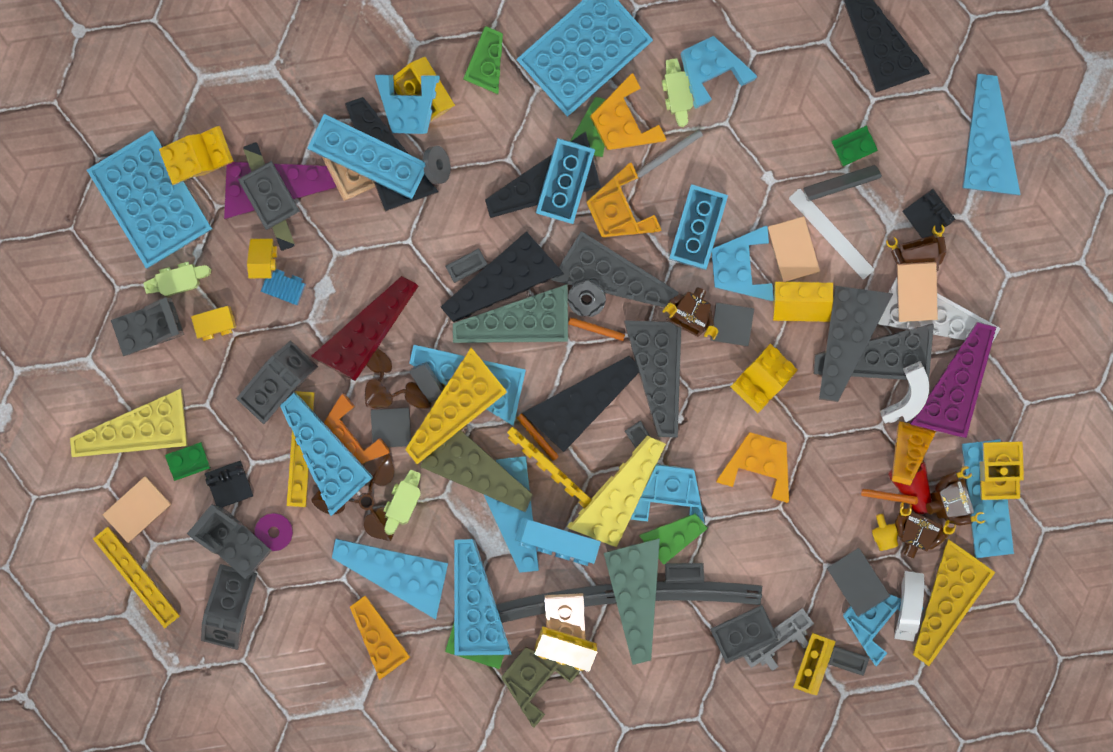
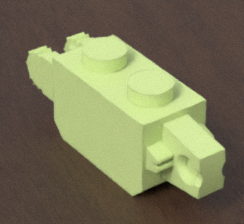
(678, 92)
(177, 280)
(403, 503)

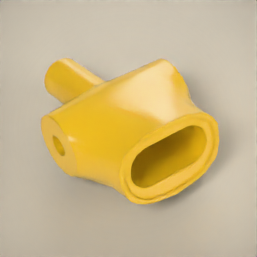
(885, 535)

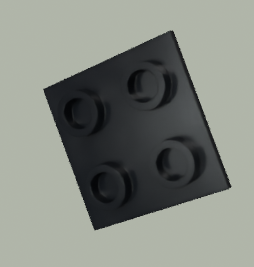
(927, 213)
(229, 484)

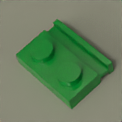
(854, 146)
(187, 461)

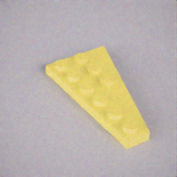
(144, 428)
(617, 499)

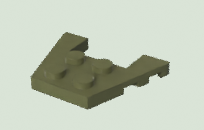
(528, 675)

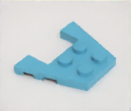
(708, 61)
(408, 112)
(733, 266)
(670, 486)
(870, 624)

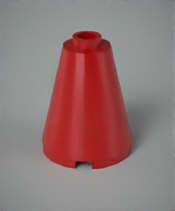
(918, 488)

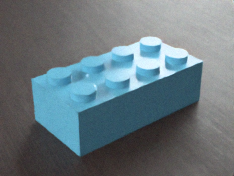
(565, 180)
(698, 227)
(556, 540)

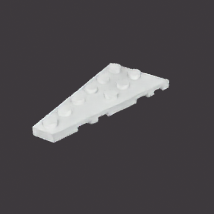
(952, 319)

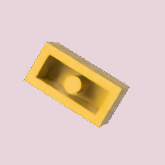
(261, 258)
(213, 322)

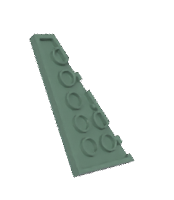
(528, 320)
(634, 586)

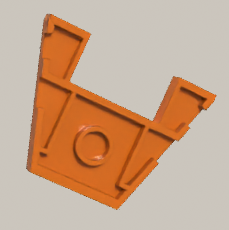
(339, 429)

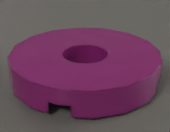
(274, 520)

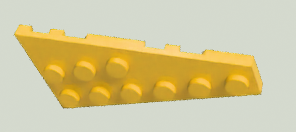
(462, 400)
(544, 463)
(954, 591)

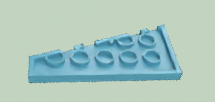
(404, 575)
(476, 617)

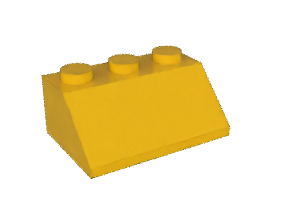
(409, 83)
(802, 301)

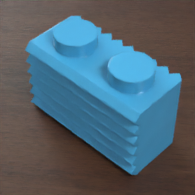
(284, 287)

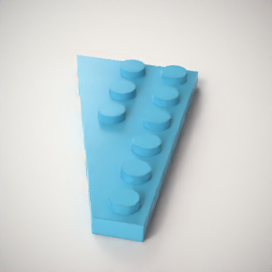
(989, 150)
(445, 365)
(329, 461)
(509, 518)

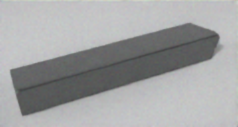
(842, 183)

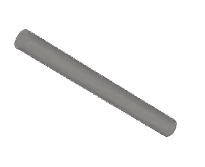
(669, 153)

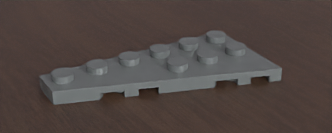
(614, 273)
(850, 330)
(890, 354)
(657, 357)

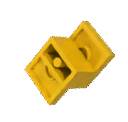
(196, 155)
(764, 378)
(1001, 470)

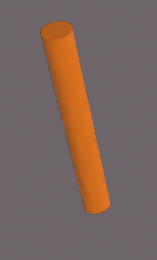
(597, 329)
(536, 435)
(889, 496)

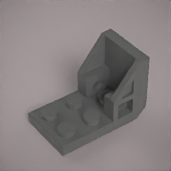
(147, 326)
(276, 381)
(229, 539)
(227, 608)

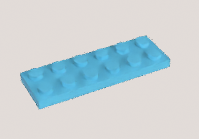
(367, 156)
(995, 534)

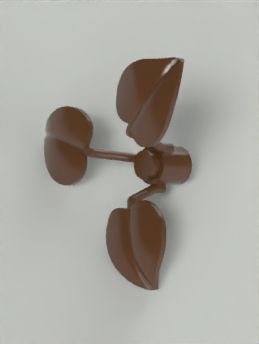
(378, 396)
(374, 524)

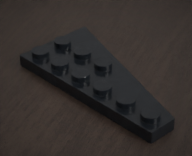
(882, 46)
(368, 122)
(526, 188)
(509, 274)
(574, 409)

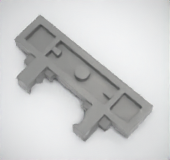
(791, 629)

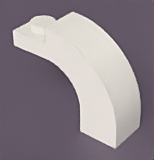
(915, 397)
(911, 606)

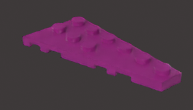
(299, 180)
(956, 392)

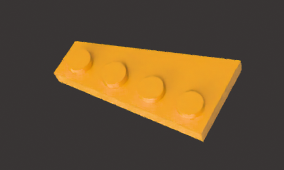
(910, 450)
(382, 644)

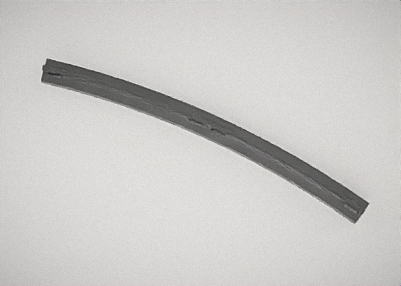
(596, 595)

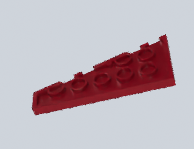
(359, 339)

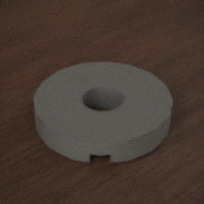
(437, 165)
(590, 288)

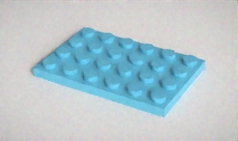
(584, 52)
(145, 203)

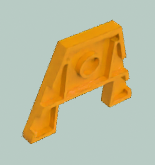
(616, 122)
(612, 211)
(763, 457)

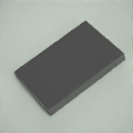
(269, 195)
(858, 582)
(744, 634)

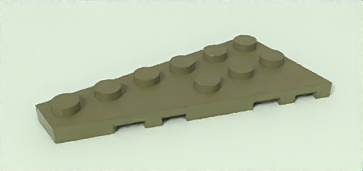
(472, 467)

